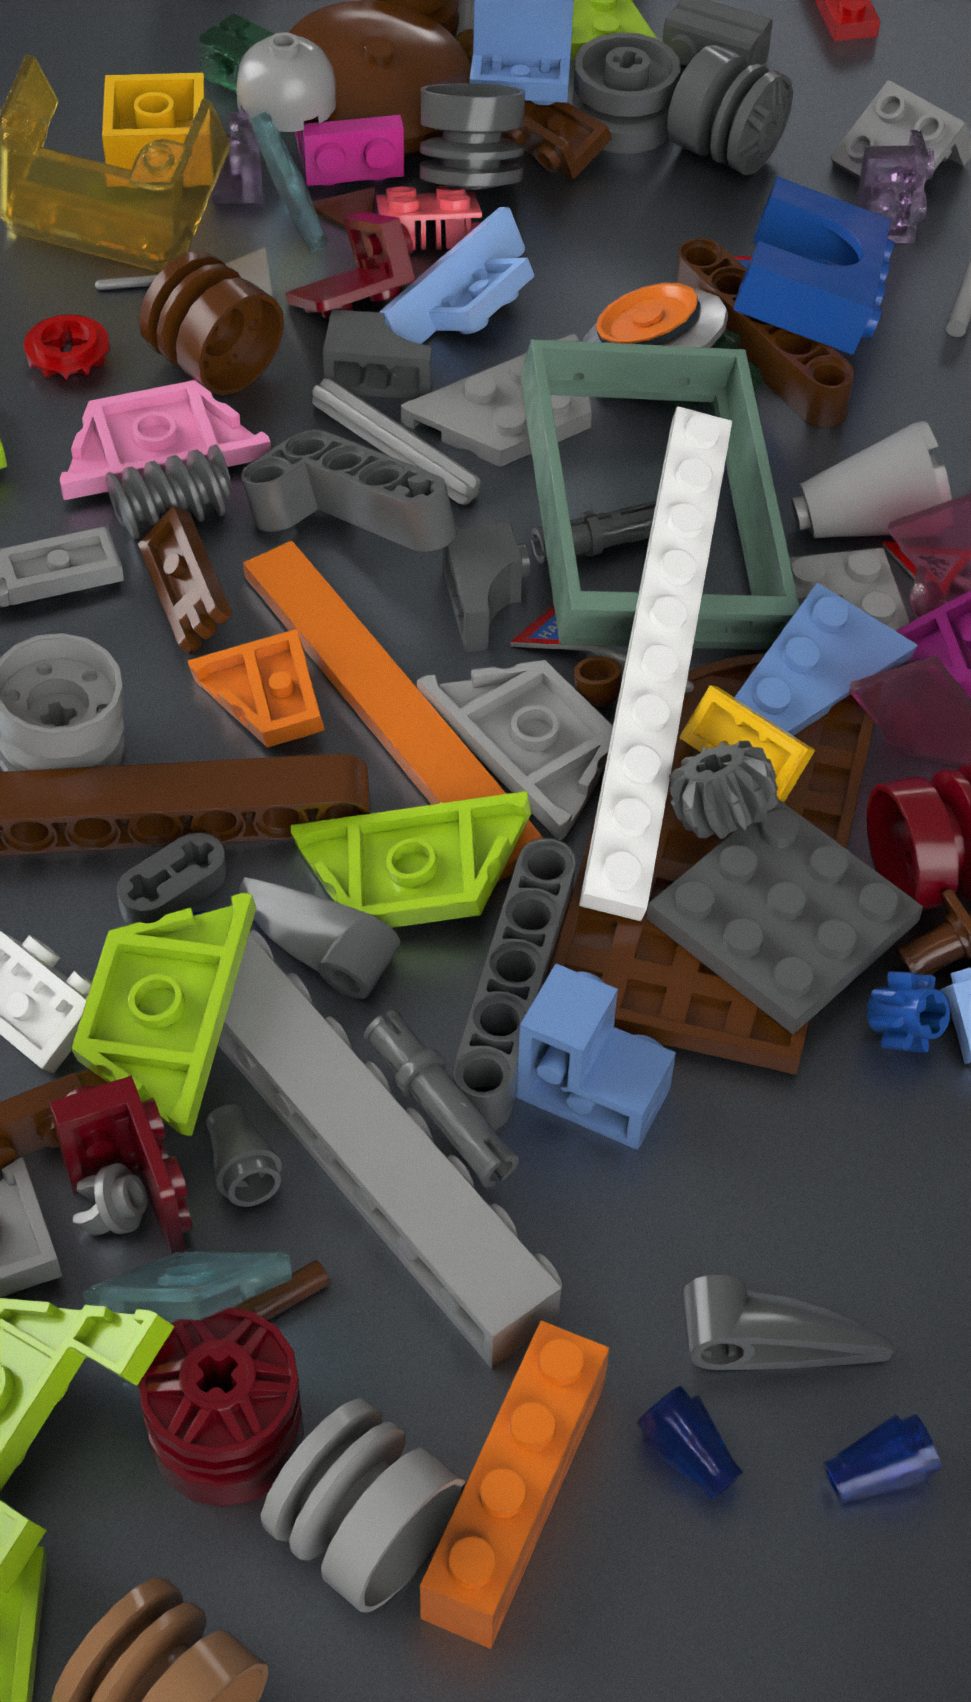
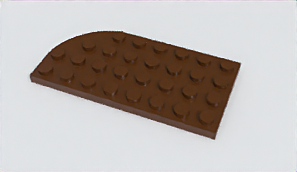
(660, 983)

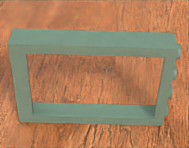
(672, 375)

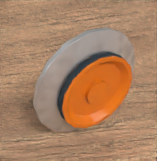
(662, 316)

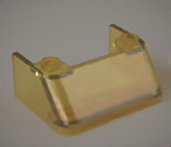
(96, 207)

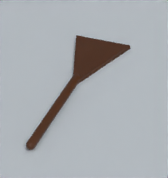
(347, 204)

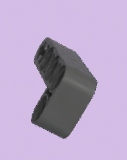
(352, 484)

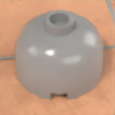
(287, 80)

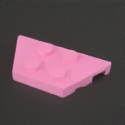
(151, 427)

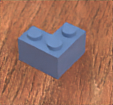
(584, 1065)

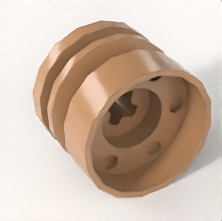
(155, 1652)

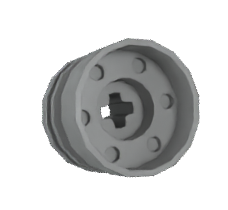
(60, 705)
(362, 1504)

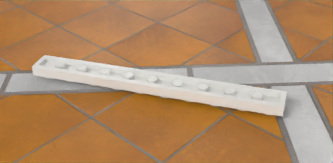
(656, 668)

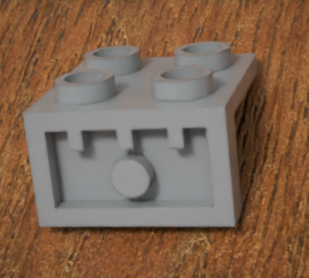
(889, 122)

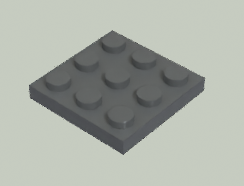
(784, 915)

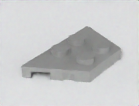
(489, 413)
(529, 734)

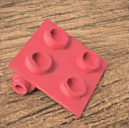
(446, 204)

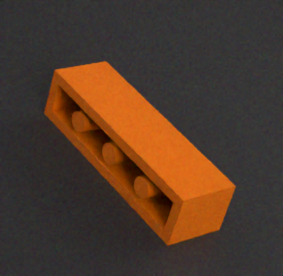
(513, 1485)

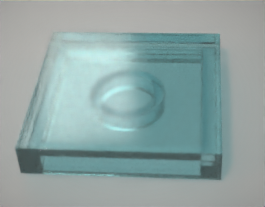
(289, 181)
(191, 1283)

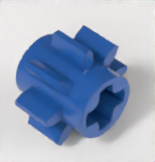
(908, 1011)

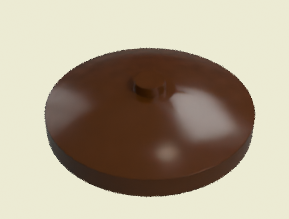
(383, 61)

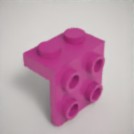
(352, 150)

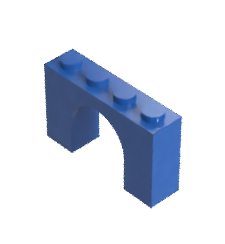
(817, 267)

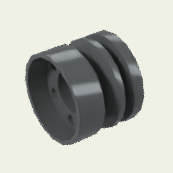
(729, 109)
(471, 140)

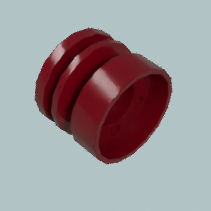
(923, 834)
(223, 1407)

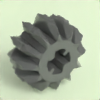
(723, 789)

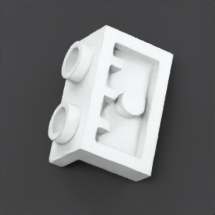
(38, 1001)

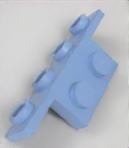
(464, 283)

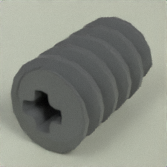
(181, 485)

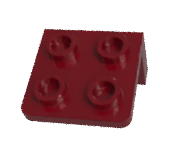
(382, 262)
(114, 1126)

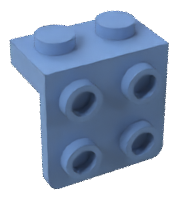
(524, 47)

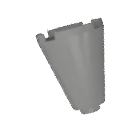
(874, 487)

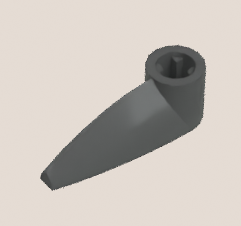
(334, 939)
(770, 1331)

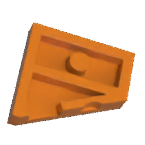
(264, 687)

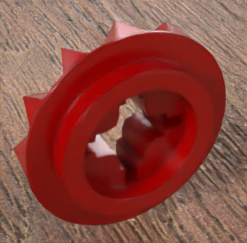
(46, 342)

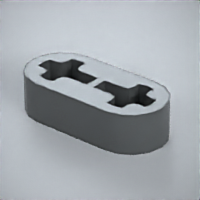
(171, 880)

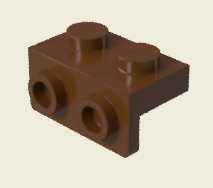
(560, 137)

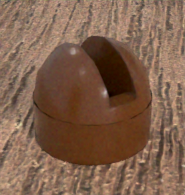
(598, 680)

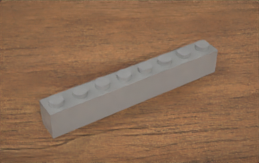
(386, 1161)

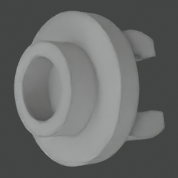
(118, 1200)

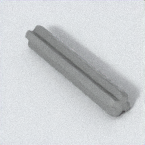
(393, 438)

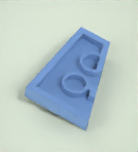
(818, 658)

